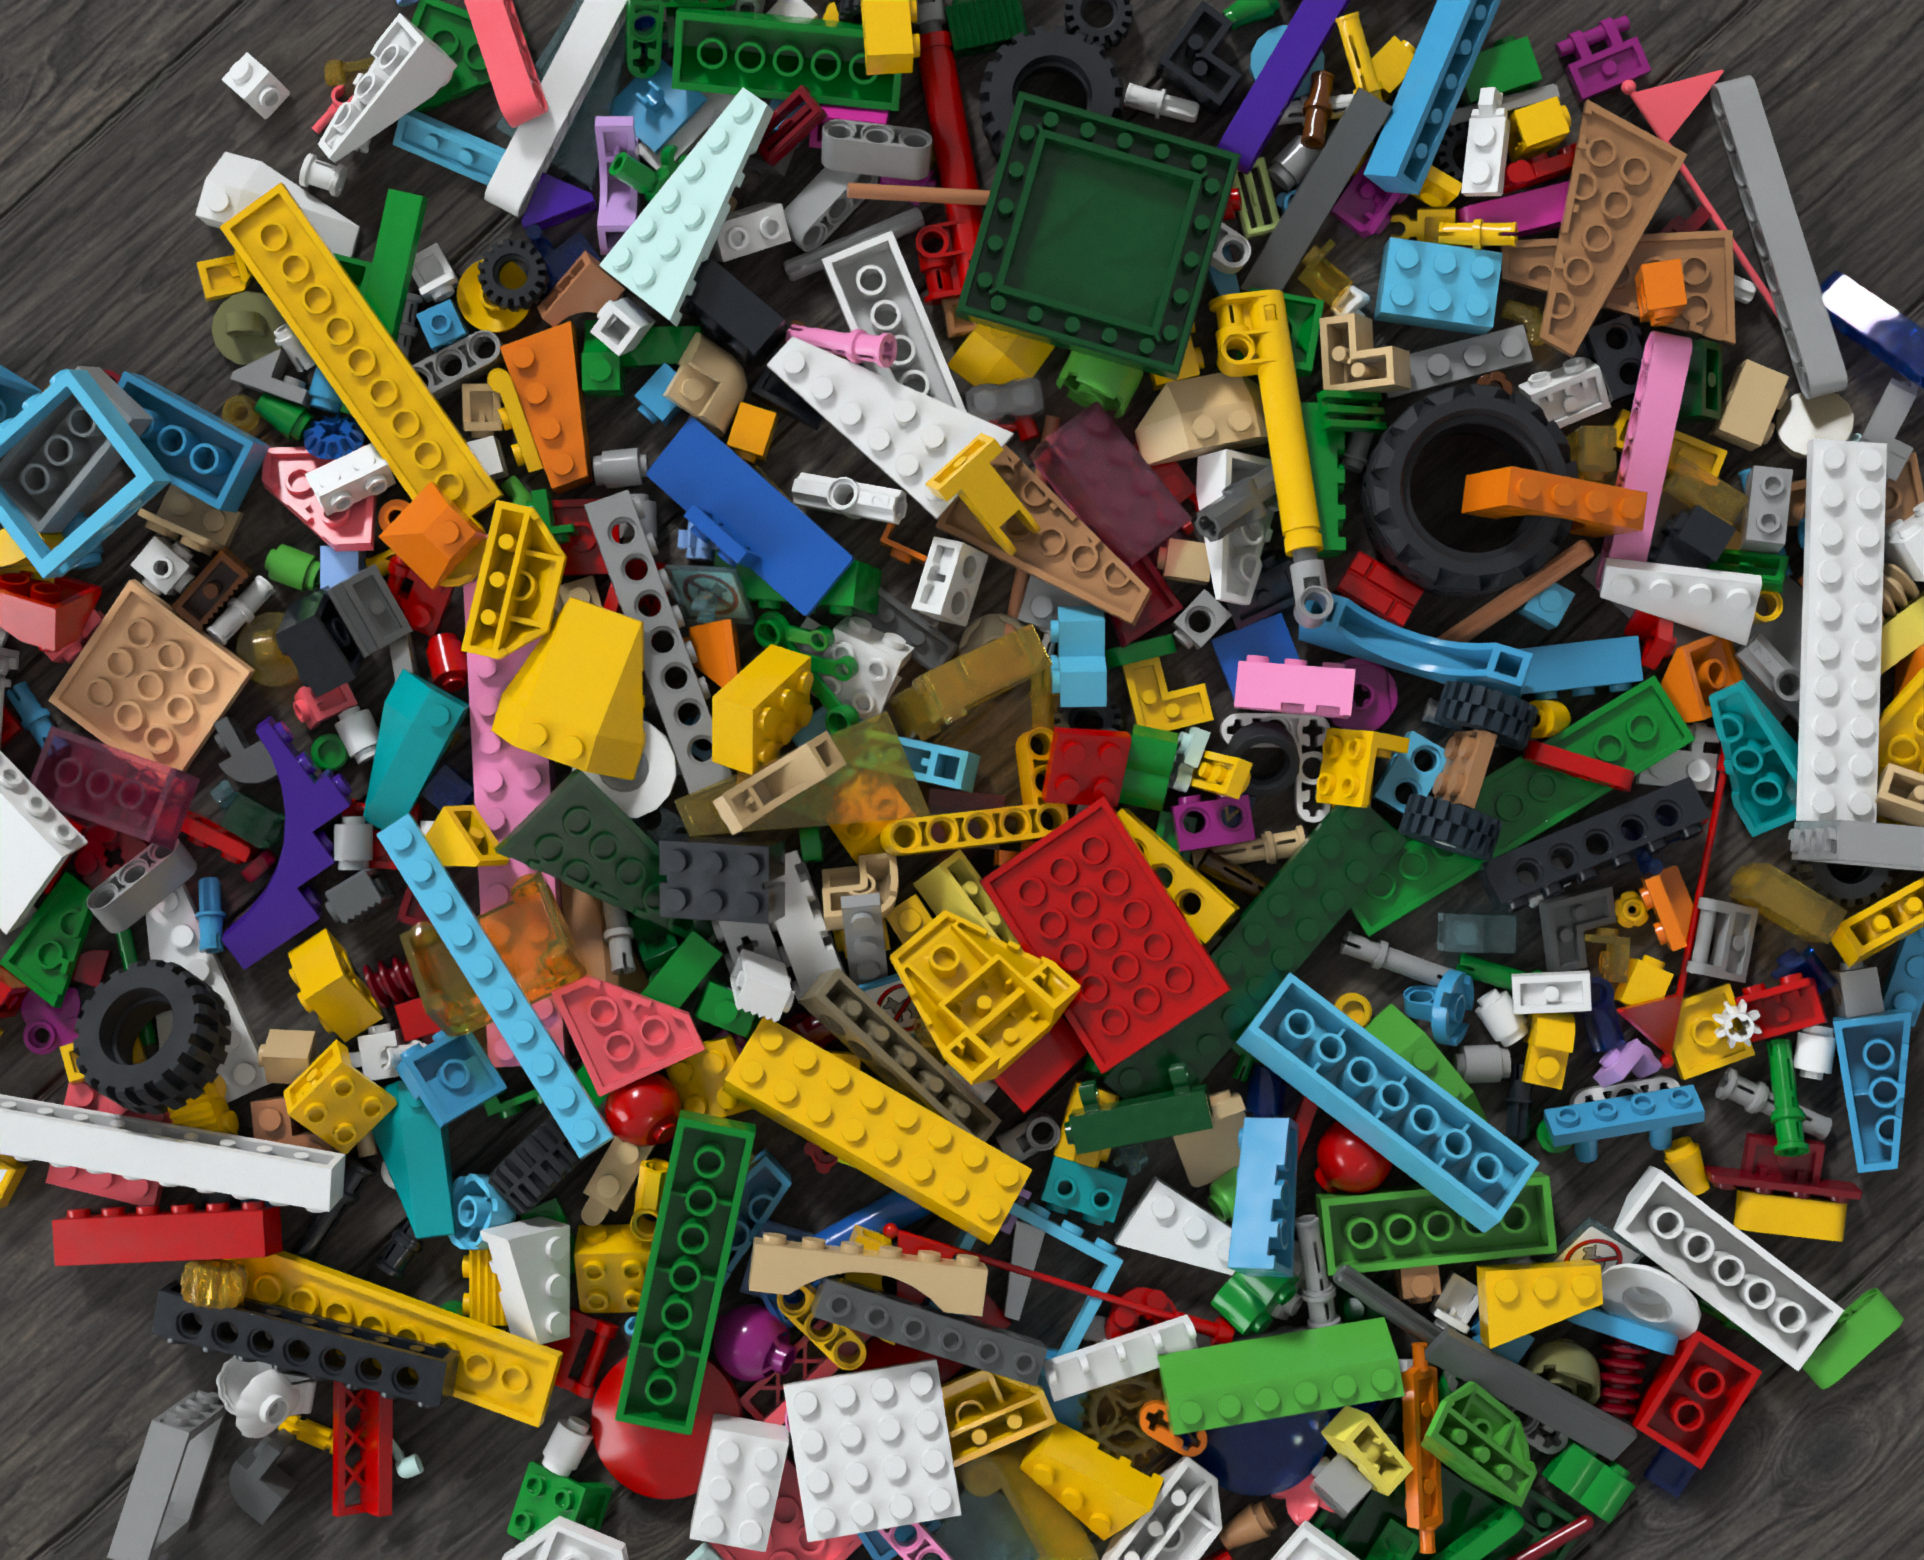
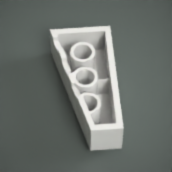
(803, 928)

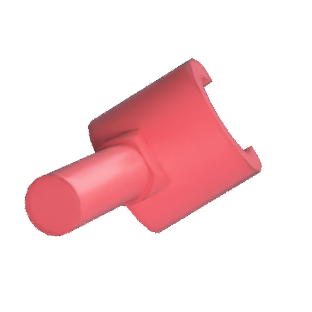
(336, 93)

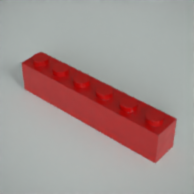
(167, 1235)

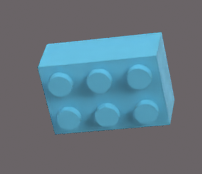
(1438, 286)

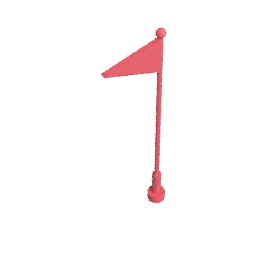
(1665, 111)

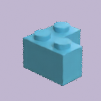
(1080, 666)

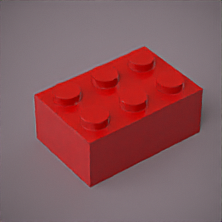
(1694, 1397)

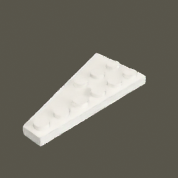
(887, 421)

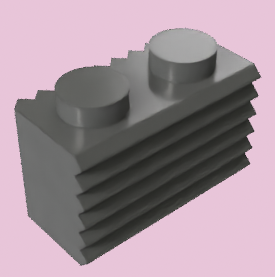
(359, 896)

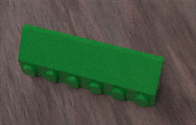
(775, 56)

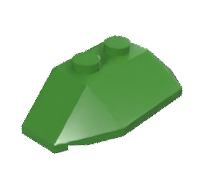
(1418, 1049)
(1482, 1443)

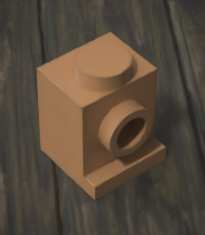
(1418, 1283)

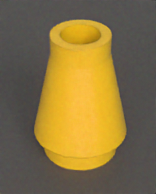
(1687, 1164)

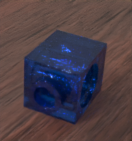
(449, 788)

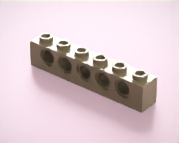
(894, 1053)

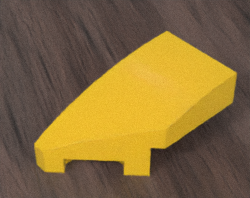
(224, 276)

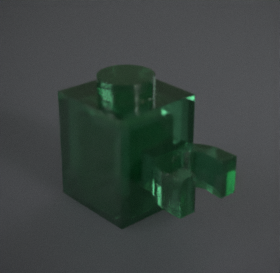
(254, 821)

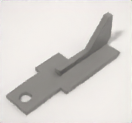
(1887, 421)

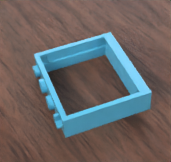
(148, 481)
(1071, 1235)

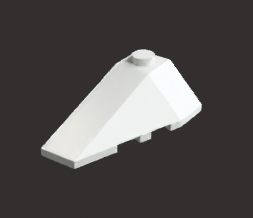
(402, 76)
(242, 180)

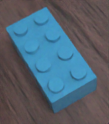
(195, 446)

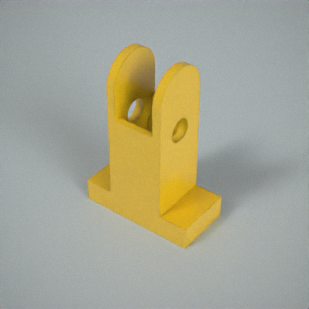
(982, 489)

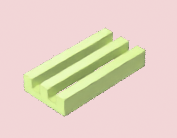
(1261, 229)

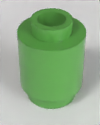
(293, 568)

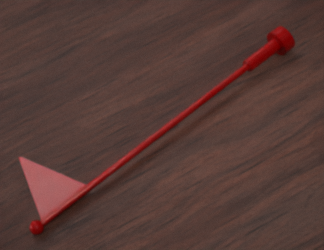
(1659, 1017)
(1219, 1331)

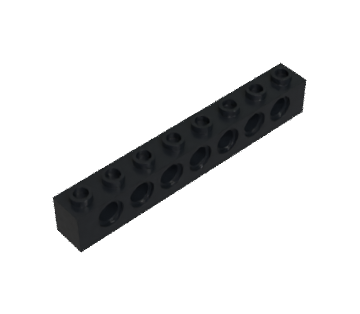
(433, 1364)

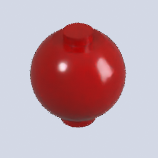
(644, 1111)
(1348, 1162)

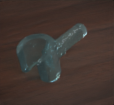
(223, 794)

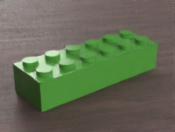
(1416, 1229)

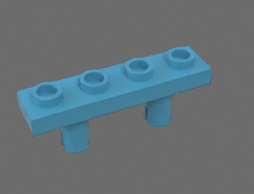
(1624, 1115)

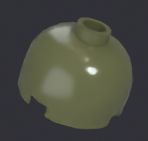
(1567, 1367)

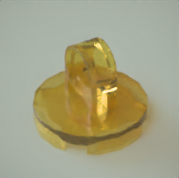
(260, 651)

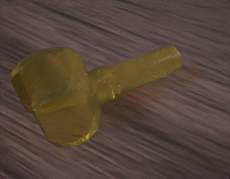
(336, 70)

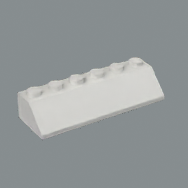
(1726, 1267)

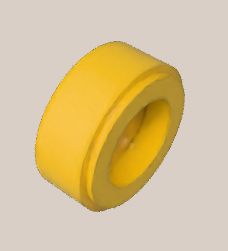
(1355, 1007)

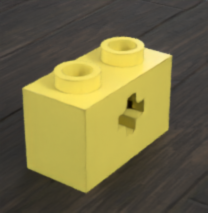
(1367, 1449)

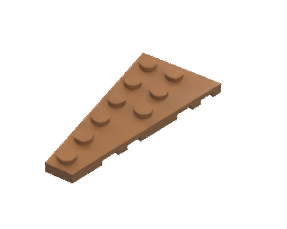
(1609, 201)

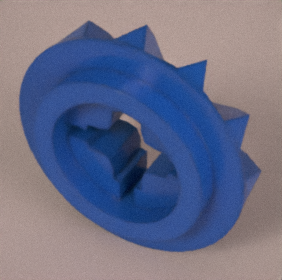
(333, 446)

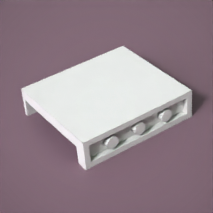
(32, 845)

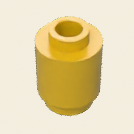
(1550, 719)

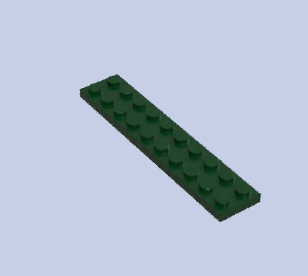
(1269, 944)

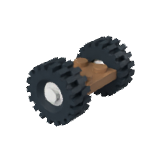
(1482, 720)

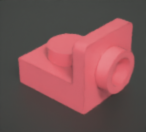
(318, 709)

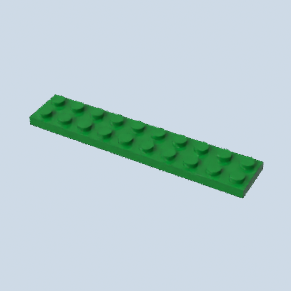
(1529, 799)

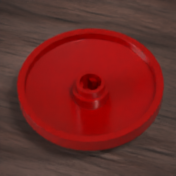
(653, 1459)

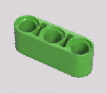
(1852, 1338)

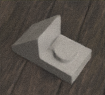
(266, 376)

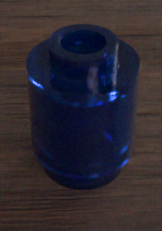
(1265, 1093)

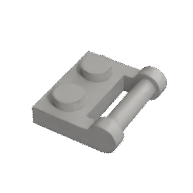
(1731, 942)

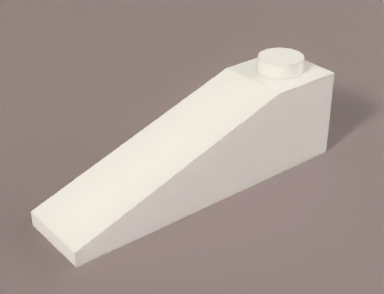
(1235, 557)

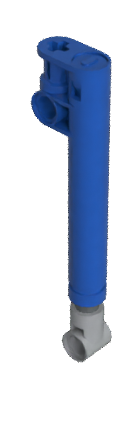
(903, 1212)

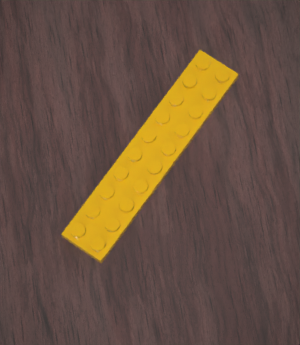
(356, 352)
(493, 1365)

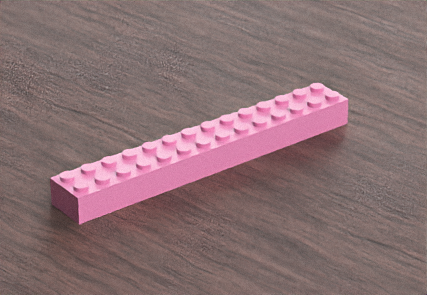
(506, 790)

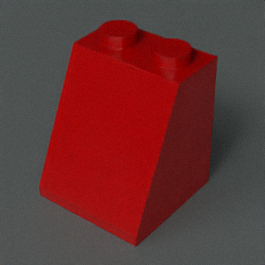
(1041, 1065)

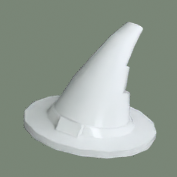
(652, 781)
(1650, 1298)

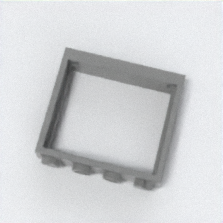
(1858, 844)
(168, 1477)

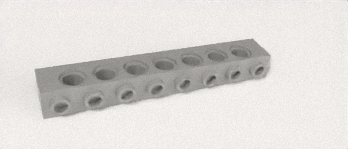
(603, 517)

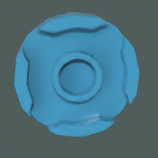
(1443, 1005)

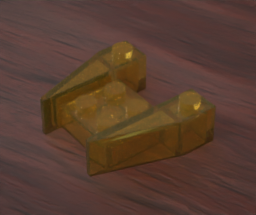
(968, 681)

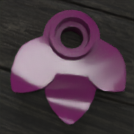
(57, 1021)

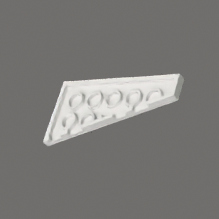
(175, 939)

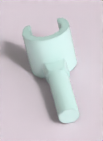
(406, 1466)

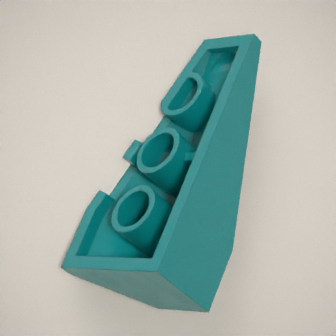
(411, 741)
(1757, 758)
(418, 1163)

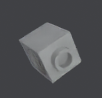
(1212, 609)
(1856, 990)
(1339, 1484)

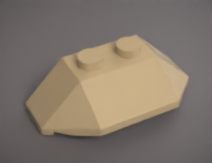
(1202, 418)

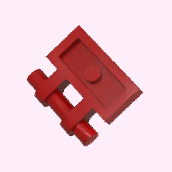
(423, 606)

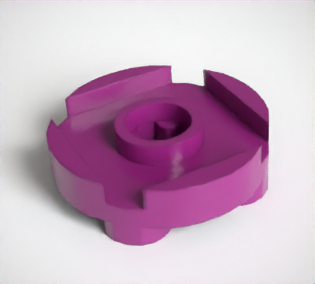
(1381, 700)

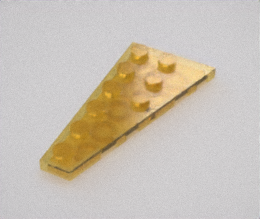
(869, 788)

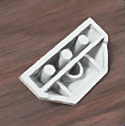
(1180, 1522)

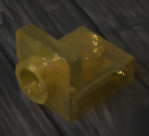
(1615, 959)

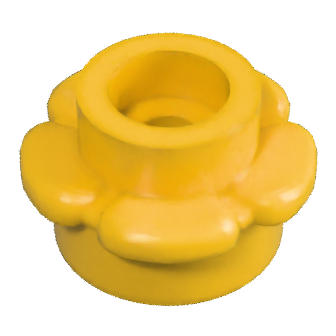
(1624, 917)

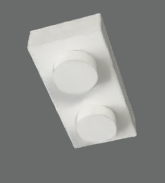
(1551, 992)

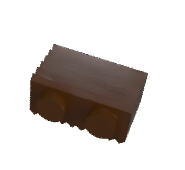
(212, 588)

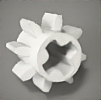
(1727, 1026)

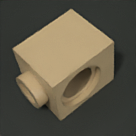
(1184, 561)

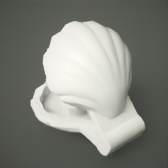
(263, 1395)

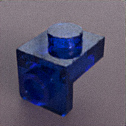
(1808, 964)

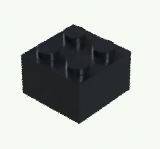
(318, 643)

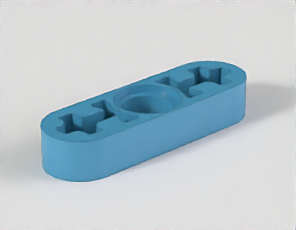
(1627, 1330)

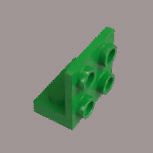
(551, 1495)

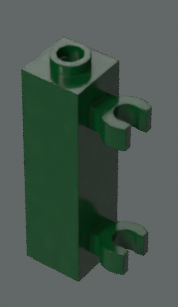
(1139, 1118)

